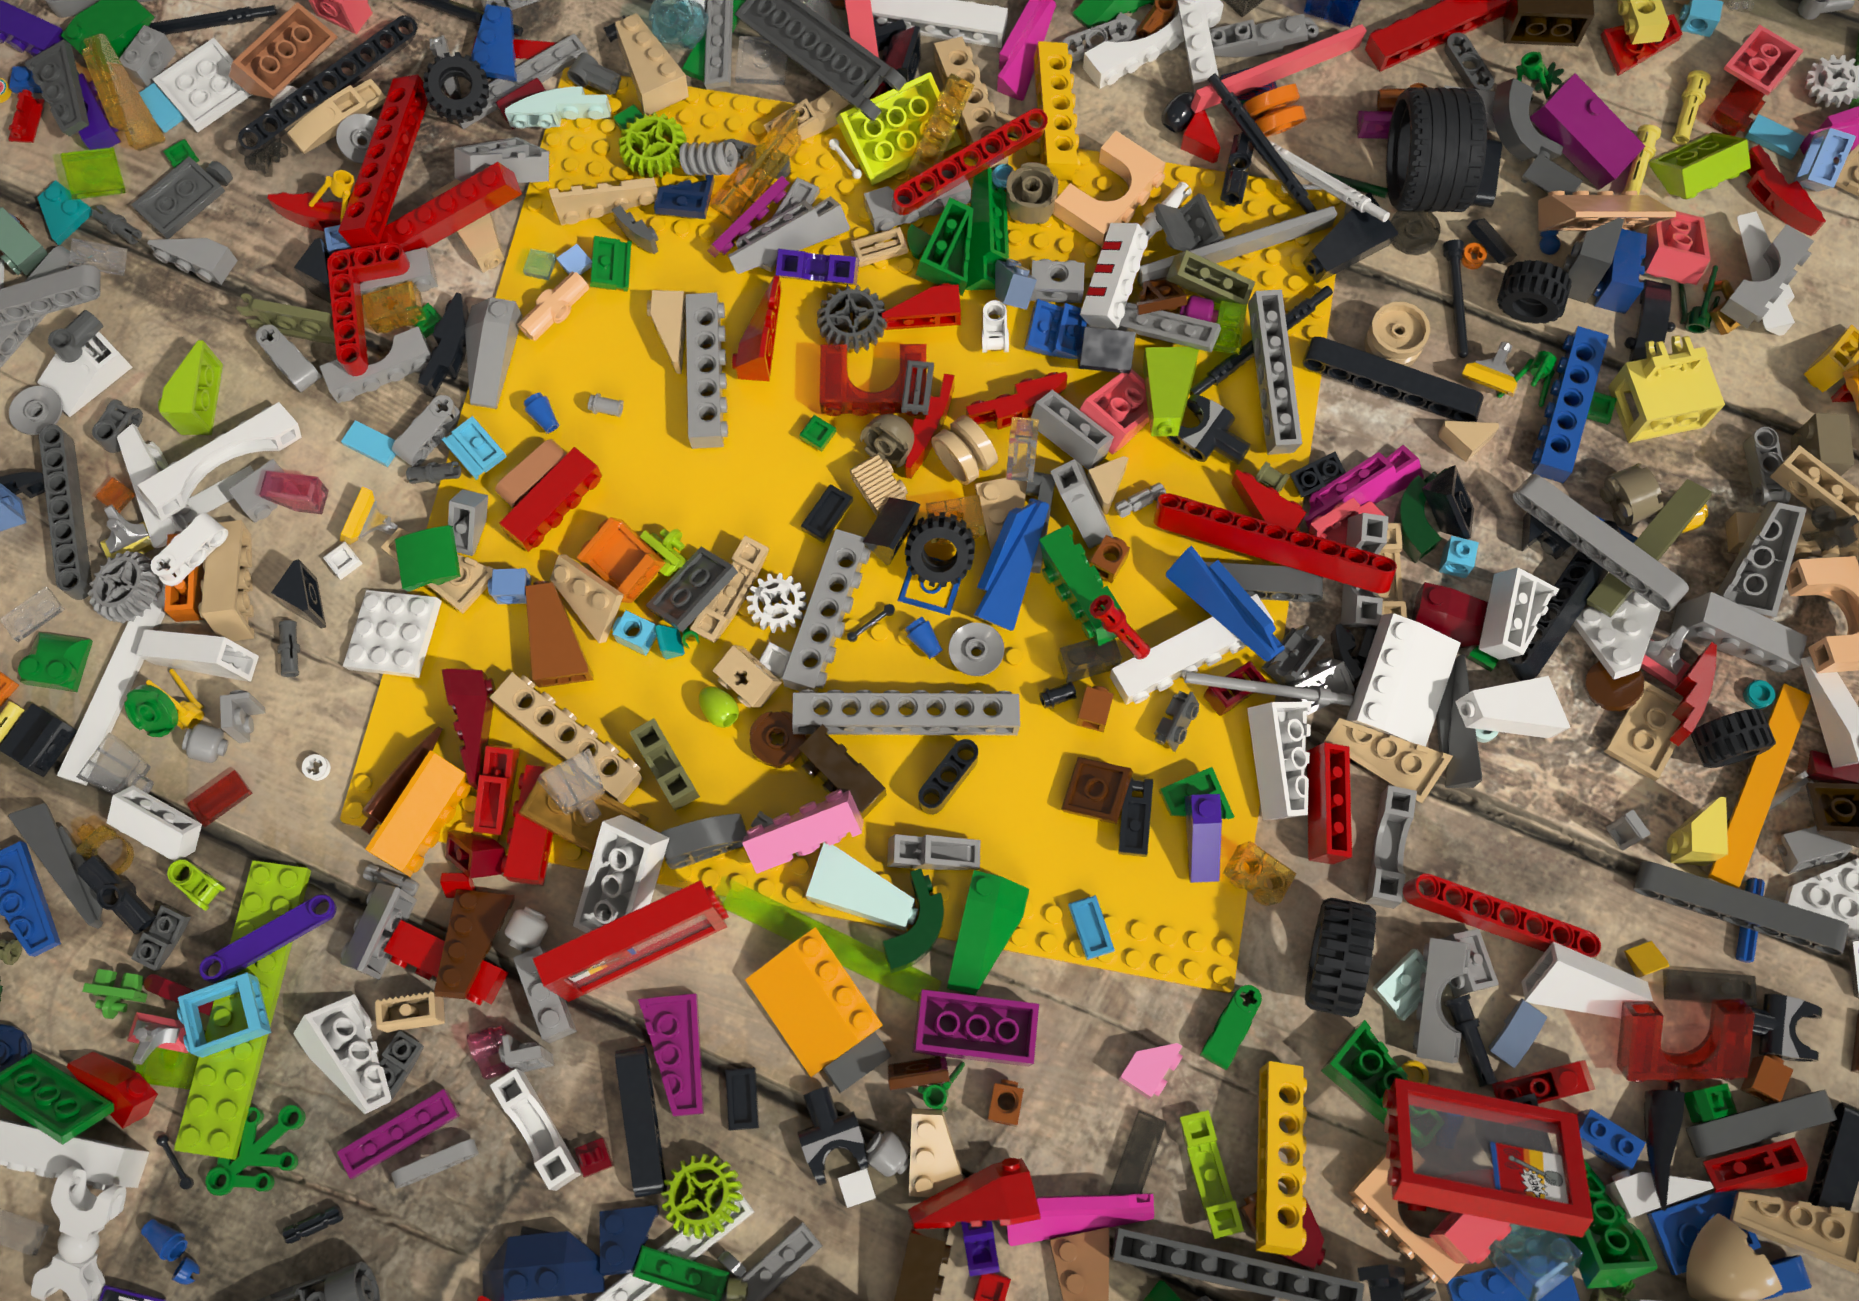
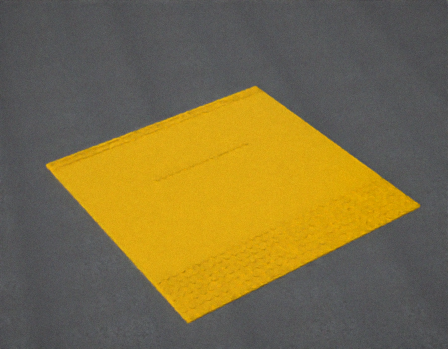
(765, 490)

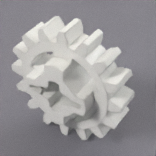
(1833, 81)
(773, 591)

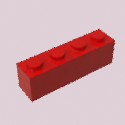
(551, 499)
(1329, 804)
(527, 841)
(425, 951)

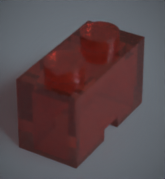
(1736, 108)

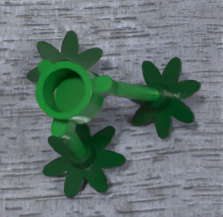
(1535, 70)

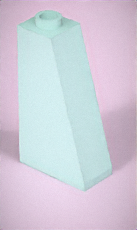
(857, 890)

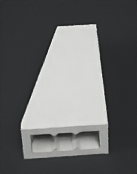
(198, 654)
(1515, 708)
(1581, 983)

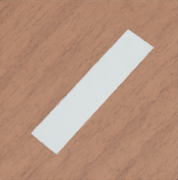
(214, 495)

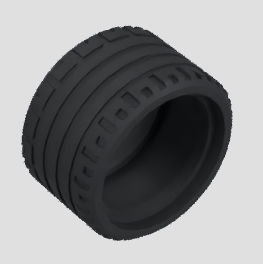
(1436, 149)

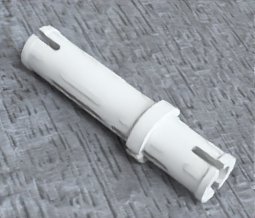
(1174, 200)

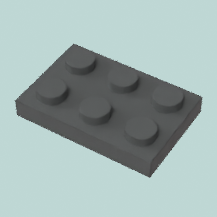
(178, 198)
(691, 589)

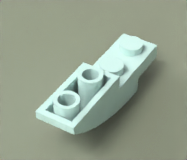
(548, 108)

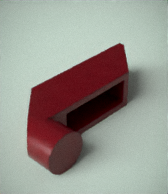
(172, 990)

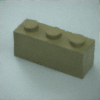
(1209, 279)

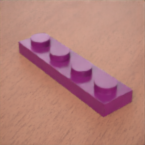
(742, 224)
(398, 1134)

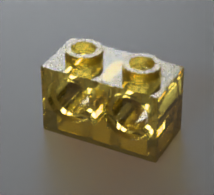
(1261, 867)

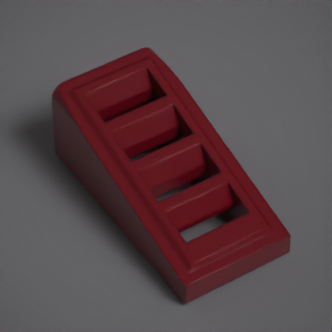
(1222, 700)

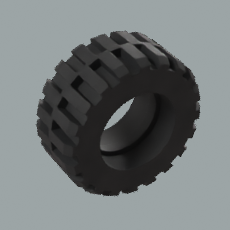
(1340, 957)

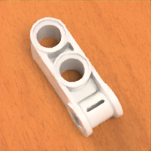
(188, 549)

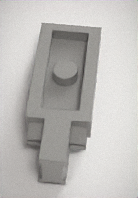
(438, 47)

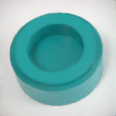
(1759, 694)

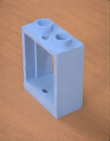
(1817, 168)

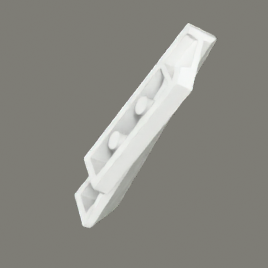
(1755, 243)
(141, 462)

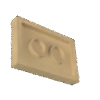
(1645, 732)

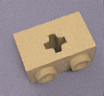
(761, 680)

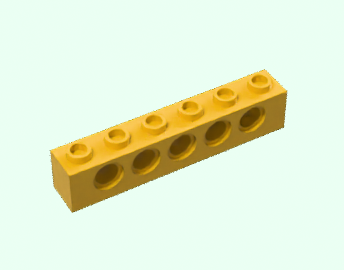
(1055, 98)
(1270, 1233)

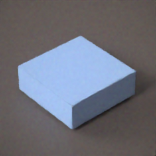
(574, 260)

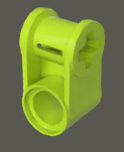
(198, 887)

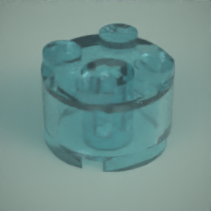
(678, 22)

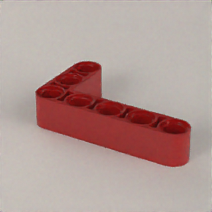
(350, 301)

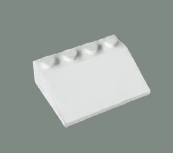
(1403, 679)

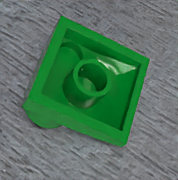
(55, 662)

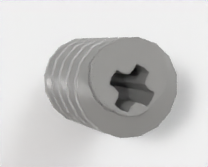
(708, 158)

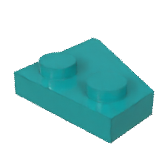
(62, 212)

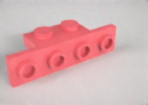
(1334, 524)

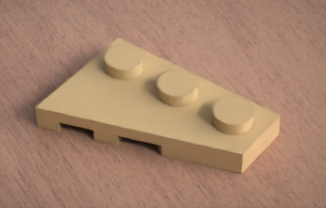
(931, 1154)

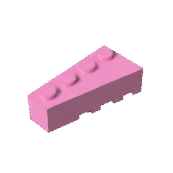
(803, 831)

